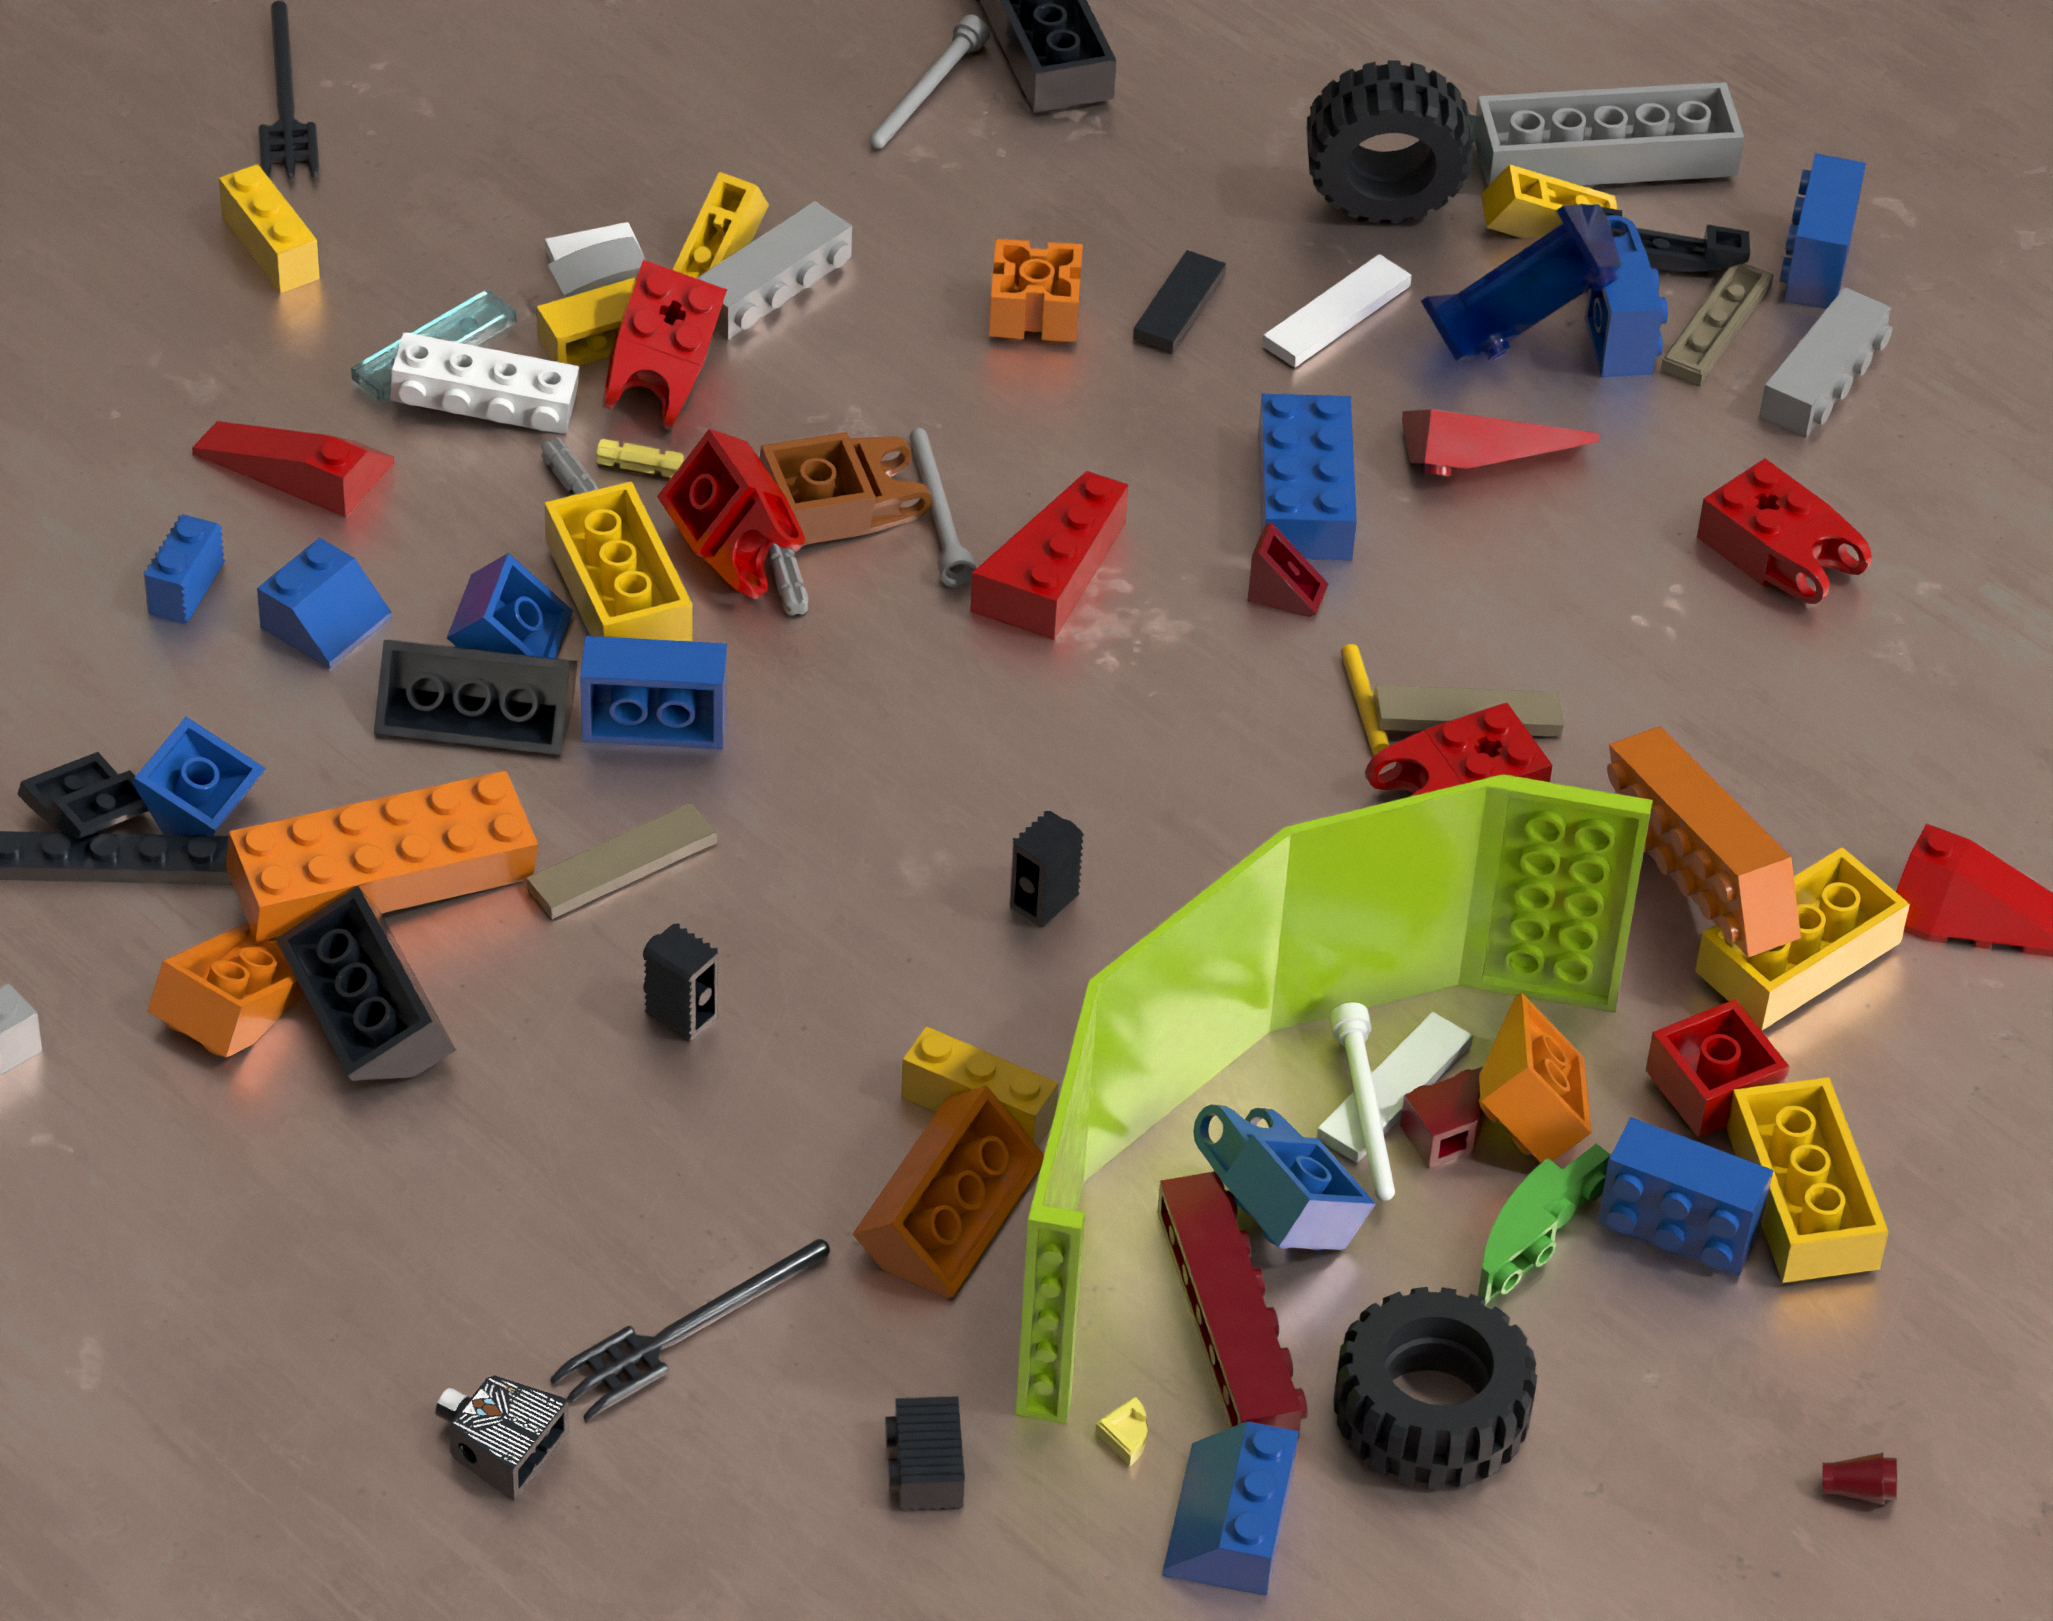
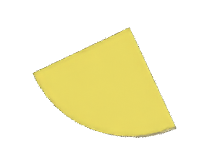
(1125, 1430)

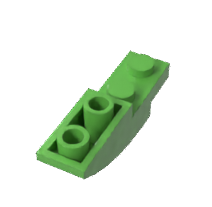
(1533, 1213)

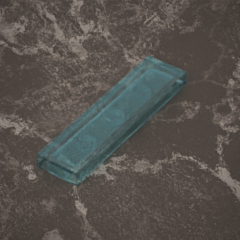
(465, 324)

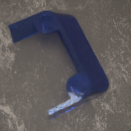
(1528, 286)

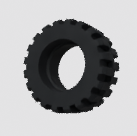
(1384, 102)
(1422, 1438)

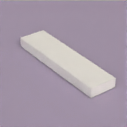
(1336, 310)
(1414, 1063)

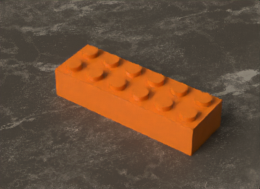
(1708, 843)
(393, 847)

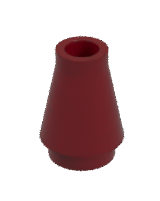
(1862, 1478)

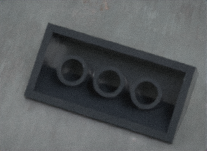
(475, 696)
(364, 991)

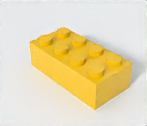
(617, 566)
(1843, 924)
(1819, 1199)

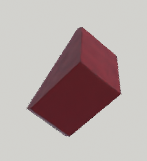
(1283, 576)

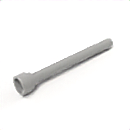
(967, 37)
(955, 561)

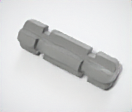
(567, 467)
(788, 580)

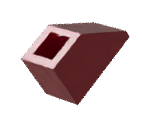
(1444, 1117)

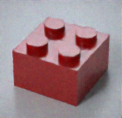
(1709, 1057)

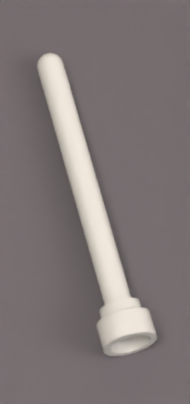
(1351, 1028)

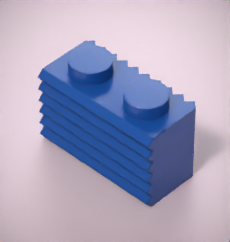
(183, 568)

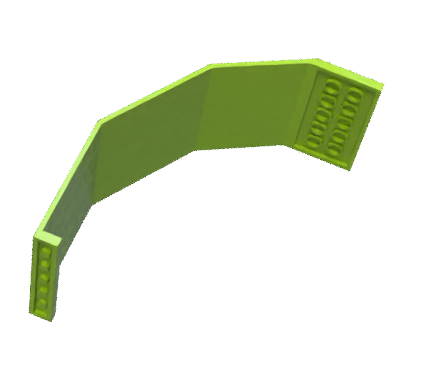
(1428, 892)

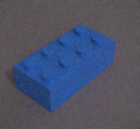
(1308, 472)

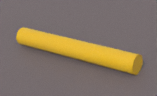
(1363, 696)

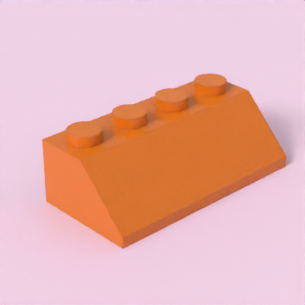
(950, 1193)

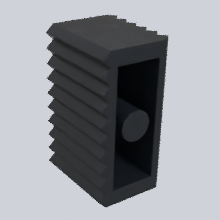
(1045, 868)
(681, 981)
(928, 1453)

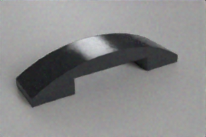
(1673, 252)

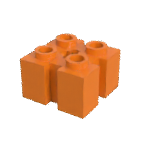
(1035, 290)

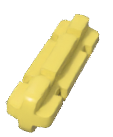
(638, 458)

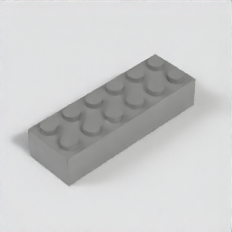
(1612, 134)

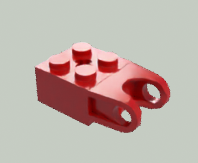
(659, 353)
(731, 510)
(1780, 532)
(1460, 753)

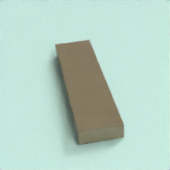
(1716, 323)
(1424, 707)
(621, 860)

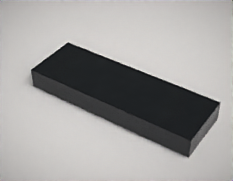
(1179, 301)

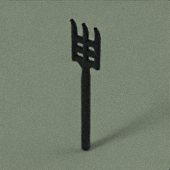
(286, 125)
(649, 1348)

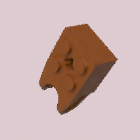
(843, 486)

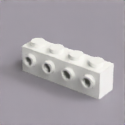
(473, 383)

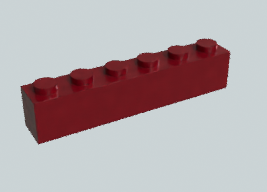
(1229, 1303)

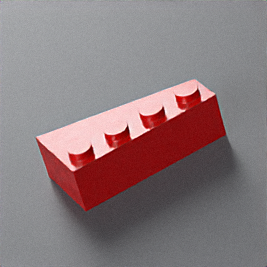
(1053, 558)

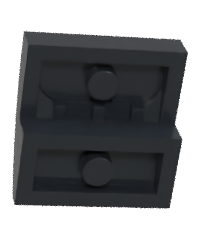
(83, 796)

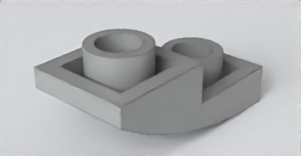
(597, 266)

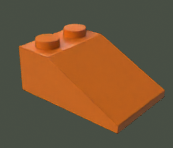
(225, 990)
(1536, 1084)

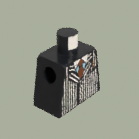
(504, 1431)

